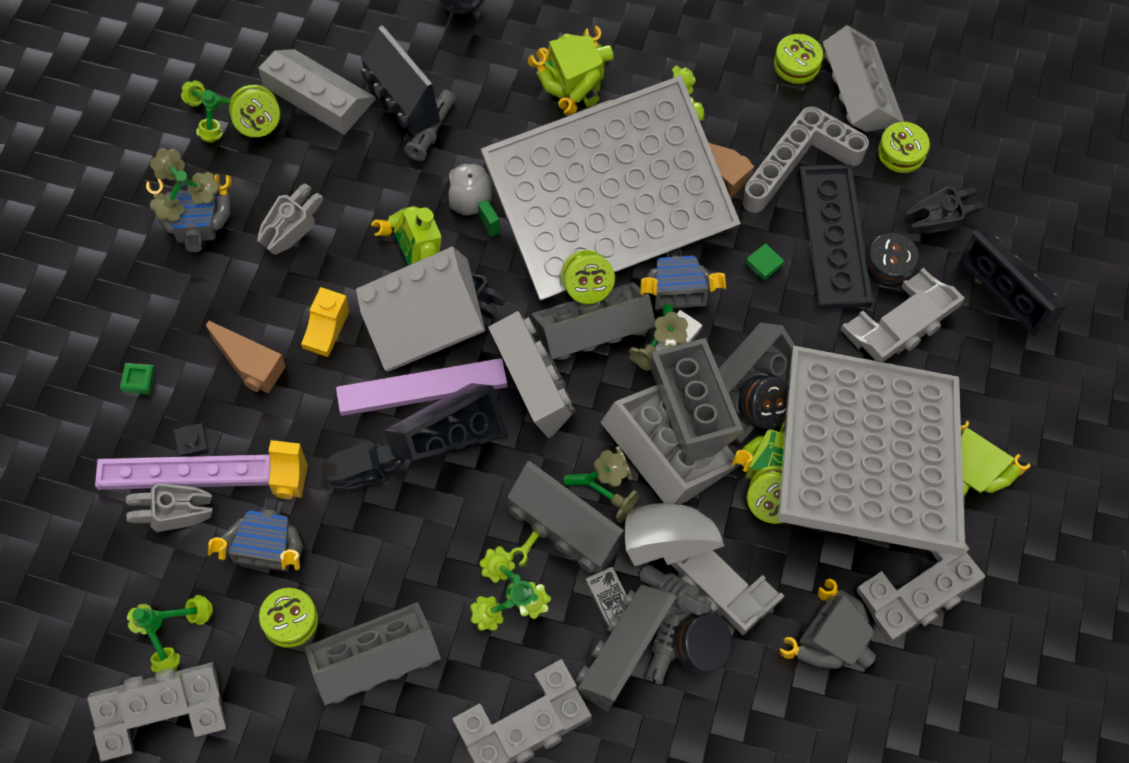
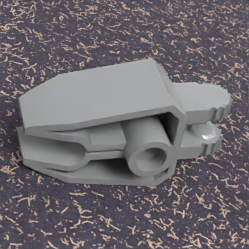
(288, 220)
(170, 507)

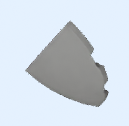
(669, 533)

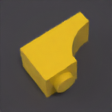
(325, 321)
(287, 469)

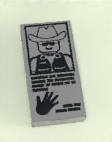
(607, 594)

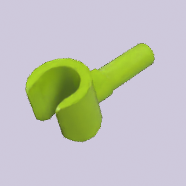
(525, 549)

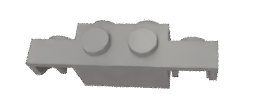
(907, 322)
(728, 590)
(922, 597)
(154, 700)
(529, 727)

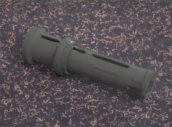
(425, 138)

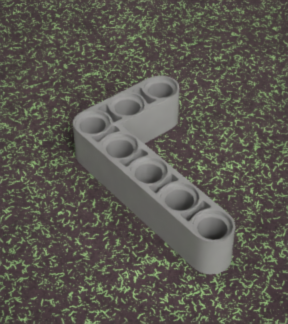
(818, 134)

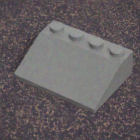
(421, 308)
(649, 441)

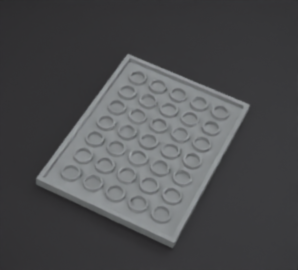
(611, 181)
(873, 451)

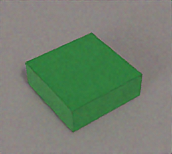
(488, 218)
(764, 262)
(137, 378)

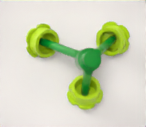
(195, 94)
(147, 622)

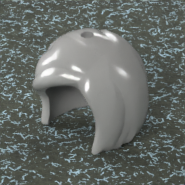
(469, 187)

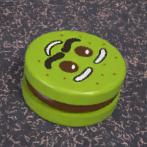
(798, 58)
(254, 111)
(903, 147)
(587, 277)
(765, 494)
(288, 617)

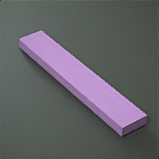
(418, 386)
(183, 471)

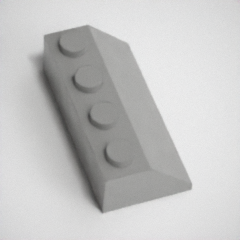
(861, 80)
(314, 89)
(531, 373)

